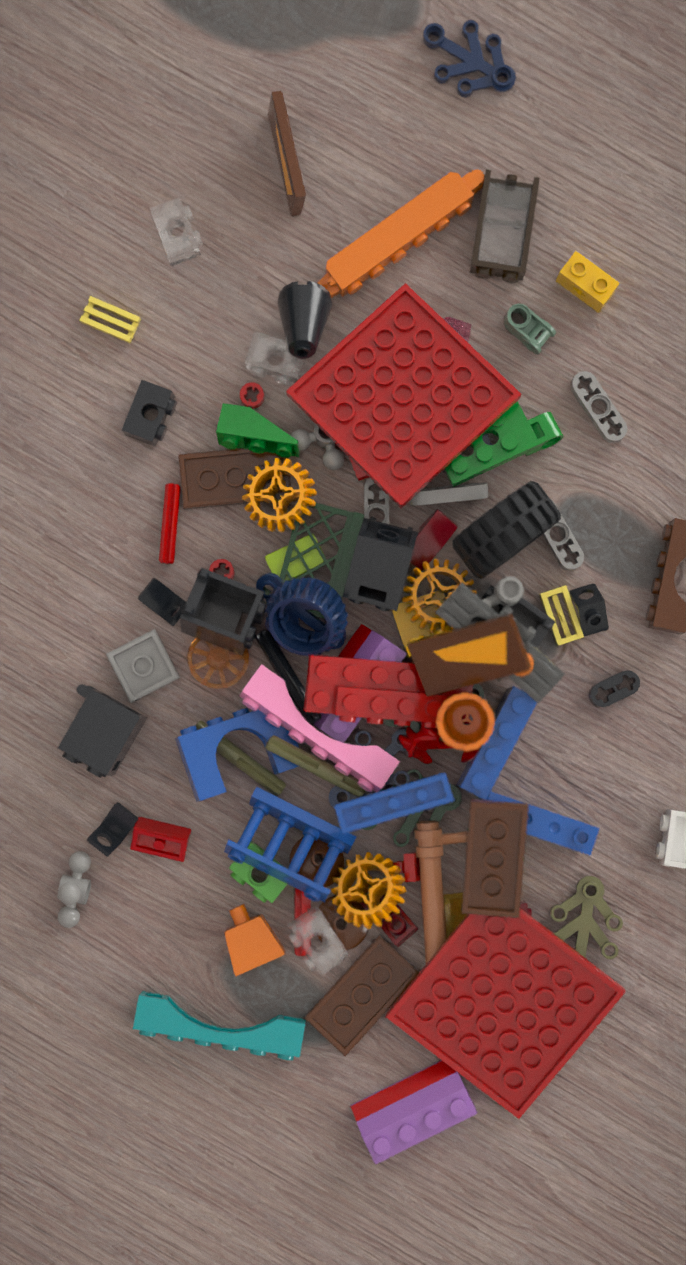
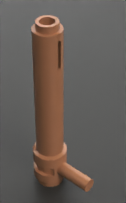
(429, 853)

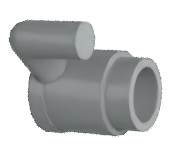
(506, 592)

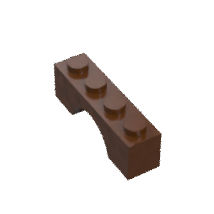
(668, 608)

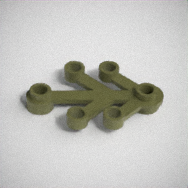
(584, 922)

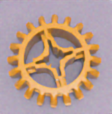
(268, 495)
(428, 573)
(347, 894)

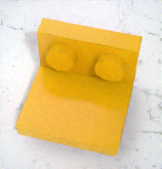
(411, 631)

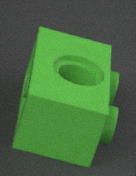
(263, 890)

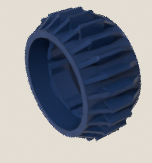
(296, 638)

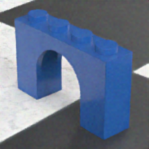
(200, 746)
(490, 759)

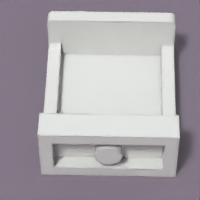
(673, 845)

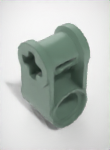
(529, 329)

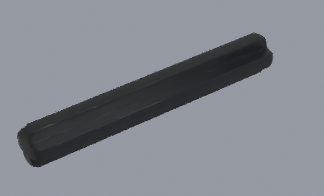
(286, 672)

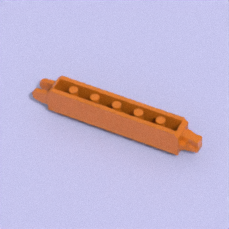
(400, 232)

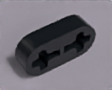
(611, 682)

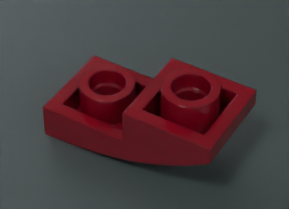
(431, 538)
(399, 928)

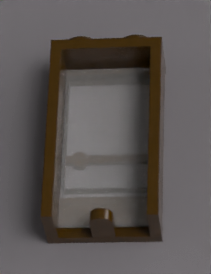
(504, 228)

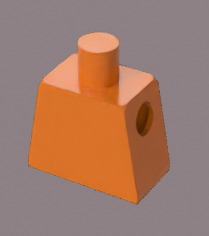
(251, 941)

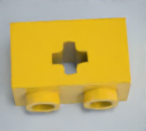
(587, 281)

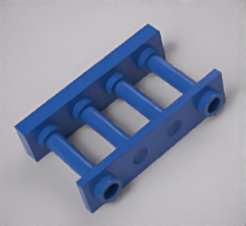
(393, 802)
(289, 817)
(556, 827)

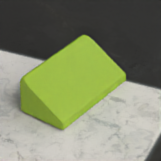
(296, 568)

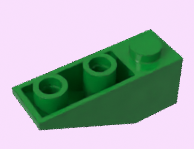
(249, 430)

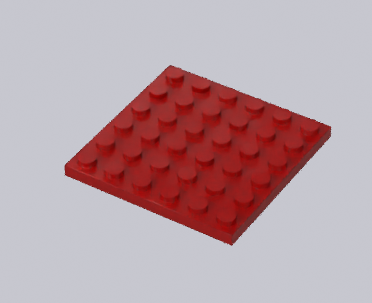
(403, 395)
(505, 1005)

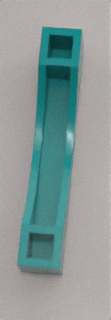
(162, 1015)

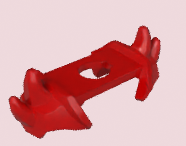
(428, 738)

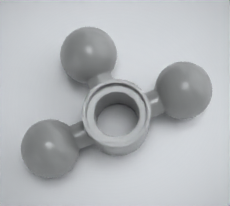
(332, 459)
(74, 889)

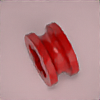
(260, 397)
(216, 566)

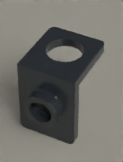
(162, 601)
(590, 611)
(113, 828)

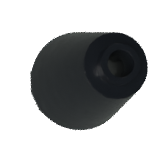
(304, 316)

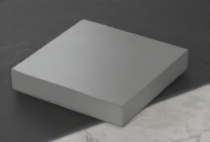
(143, 666)

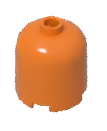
(462, 735)

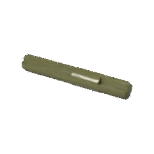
(247, 764)
(314, 765)

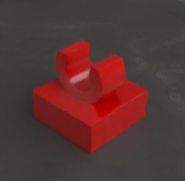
(410, 867)

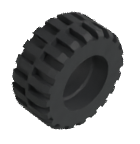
(506, 529)

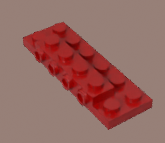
(372, 691)

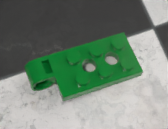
(515, 438)

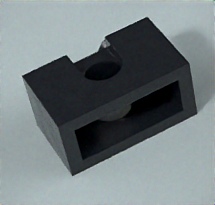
(149, 397)

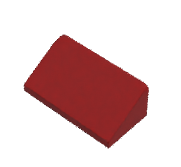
(160, 839)

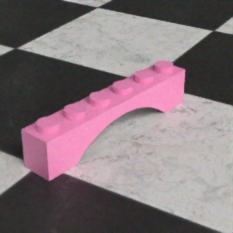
(366, 763)

